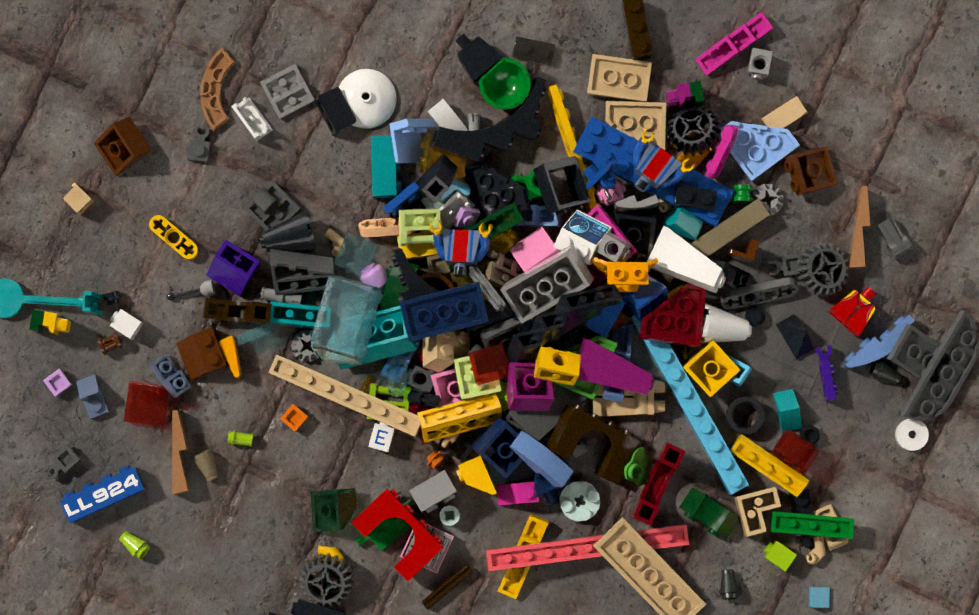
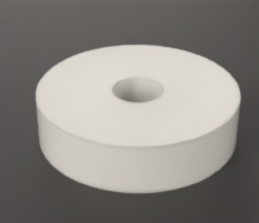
(902, 434)

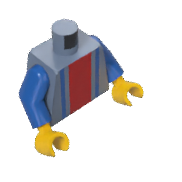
(656, 165)
(461, 247)

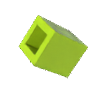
(779, 555)

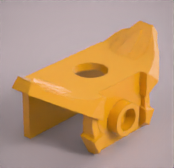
(625, 275)

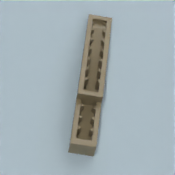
(728, 230)

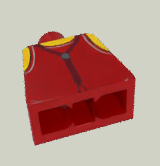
(854, 310)

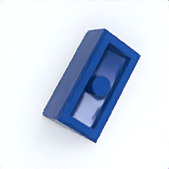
(603, 323)

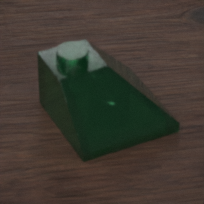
(332, 509)

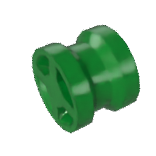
(742, 193)

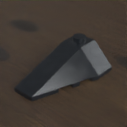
(640, 231)

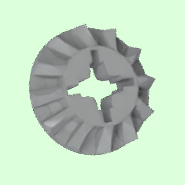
(772, 191)
(305, 356)

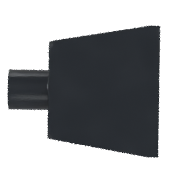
(476, 57)

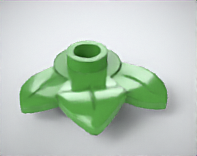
(636, 467)

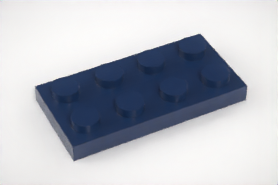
(443, 311)

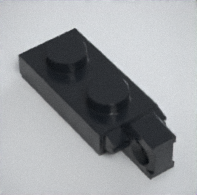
(802, 505)

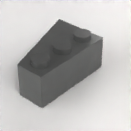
(299, 271)

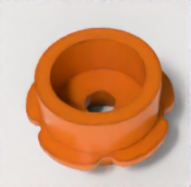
(435, 459)

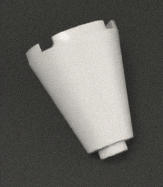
(723, 326)

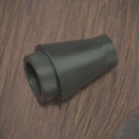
(883, 372)
(729, 587)

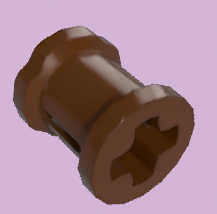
(110, 343)

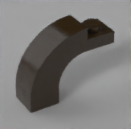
(237, 312)

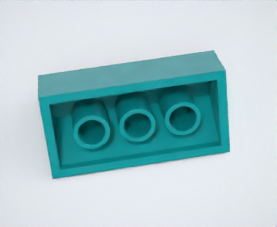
(387, 337)

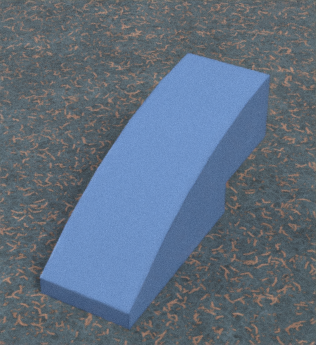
(539, 217)
(541, 459)

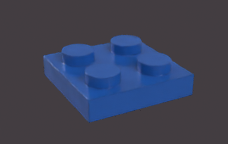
(409, 195)

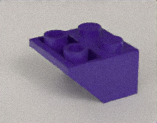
(233, 268)

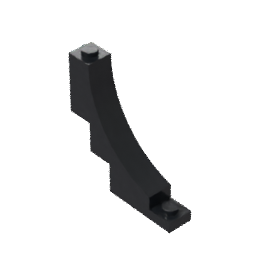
(569, 313)

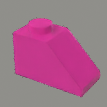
(516, 493)

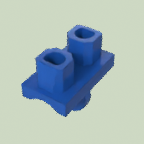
(603, 176)

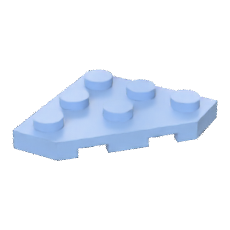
(760, 147)

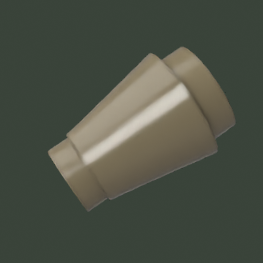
(206, 463)

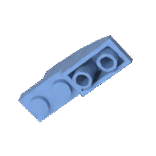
(873, 350)

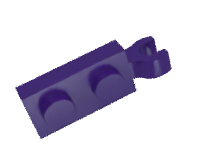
(826, 371)

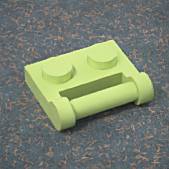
(417, 220)

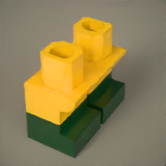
(49, 320)

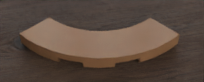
(211, 88)

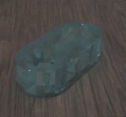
(253, 334)
(392, 376)

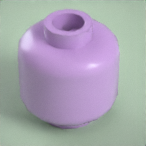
(375, 276)

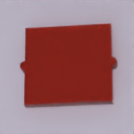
(489, 364)

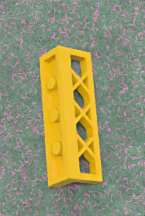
(459, 414)
(769, 465)

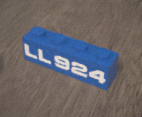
(102, 495)

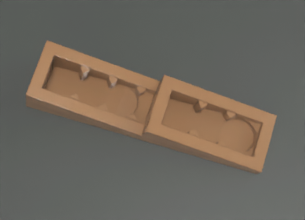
(861, 221)
(179, 444)

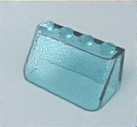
(345, 320)

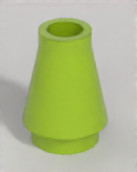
(135, 545)

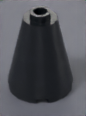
(290, 235)

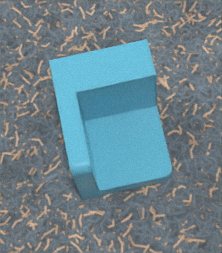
(455, 186)

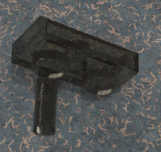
(533, 51)

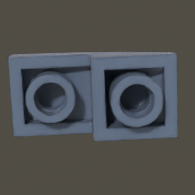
(169, 376)

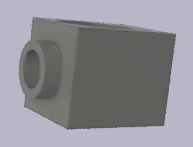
(412, 373)

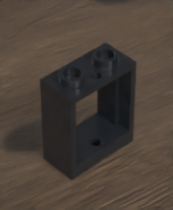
(575, 181)

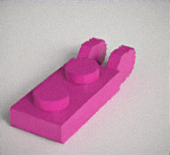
(722, 151)

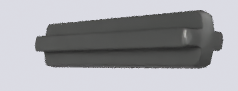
(486, 288)

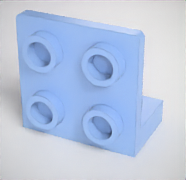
(407, 138)

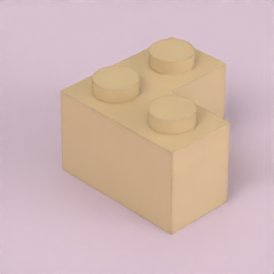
(443, 348)
(751, 507)

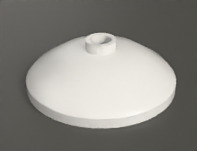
(382, 98)

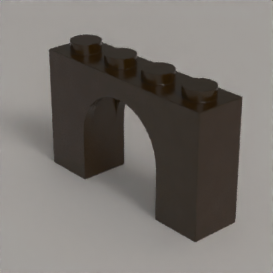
(618, 445)

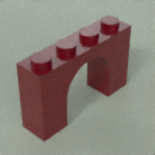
(658, 479)

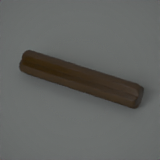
(447, 586)

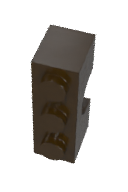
(637, 29)

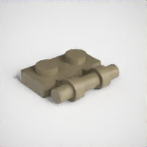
(496, 273)

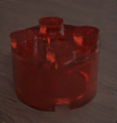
(795, 452)

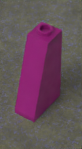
(609, 369)

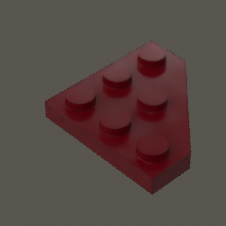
(677, 319)

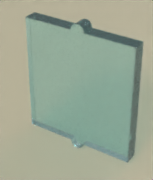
(355, 254)

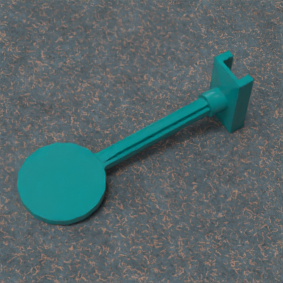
(13, 298)

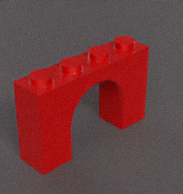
(388, 506)

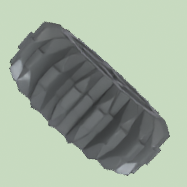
(830, 284)
(342, 580)

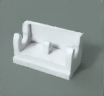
(252, 118)
(451, 207)

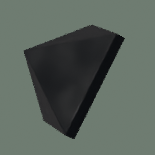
(795, 336)

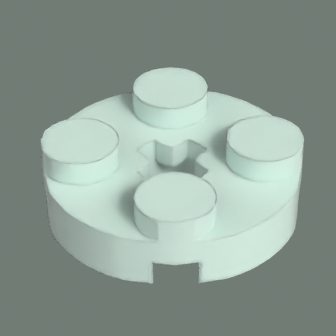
(569, 506)

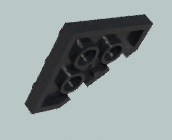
(494, 190)

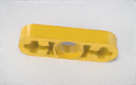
(166, 224)

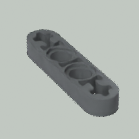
(759, 295)

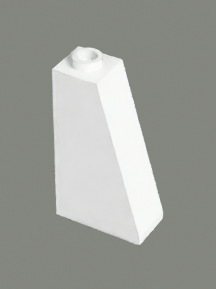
(685, 262)

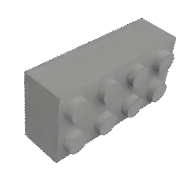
(546, 282)

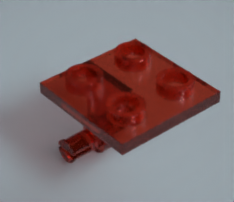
(146, 403)

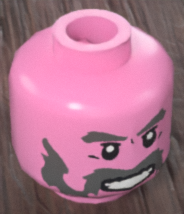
(610, 196)

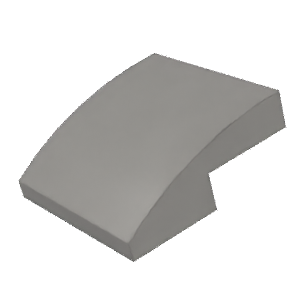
(287, 91)
(630, 204)

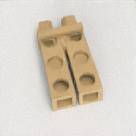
(638, 405)

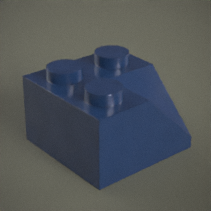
(495, 447)

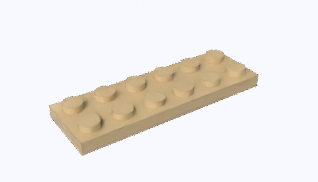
(647, 571)

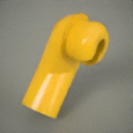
(332, 550)

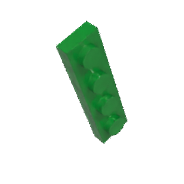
(812, 525)

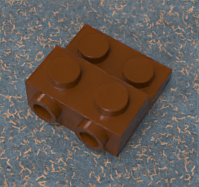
(810, 171)

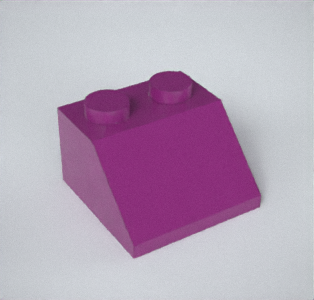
(527, 392)

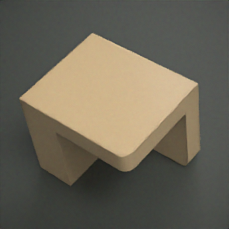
(78, 199)

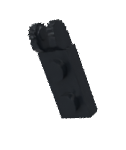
(468, 439)

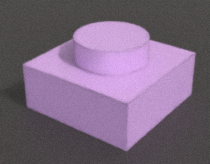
(466, 217)
(57, 382)

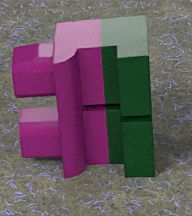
(685, 93)

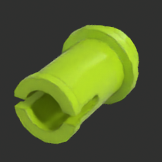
(240, 438)

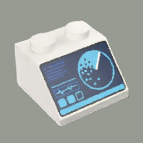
(583, 233)

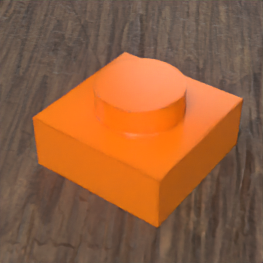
(294, 417)

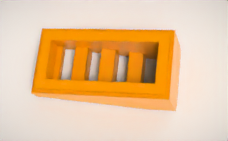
(230, 352)

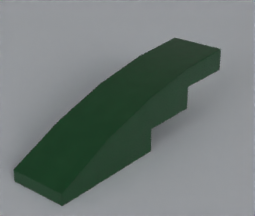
(501, 221)

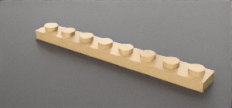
(345, 395)

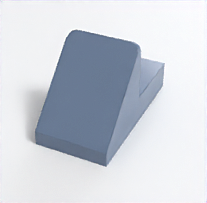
(92, 396)

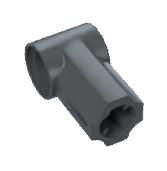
(897, 243)

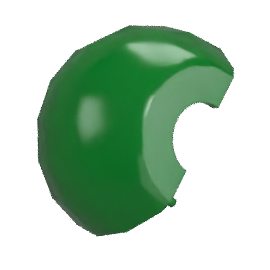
(505, 84)

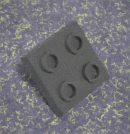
(271, 206)

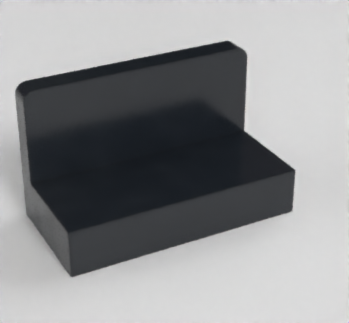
(335, 110)

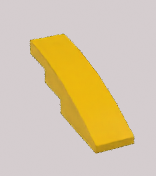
(514, 577)

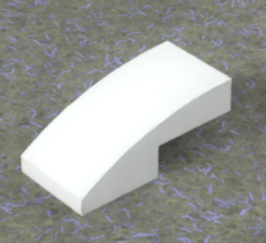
(445, 116)

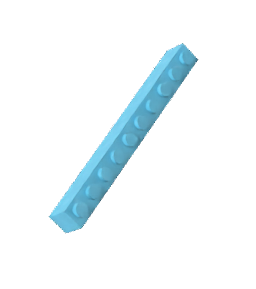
(695, 413)

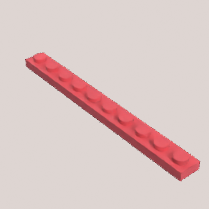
(577, 548)

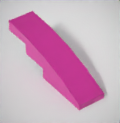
(734, 43)

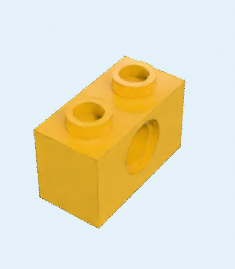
(566, 370)

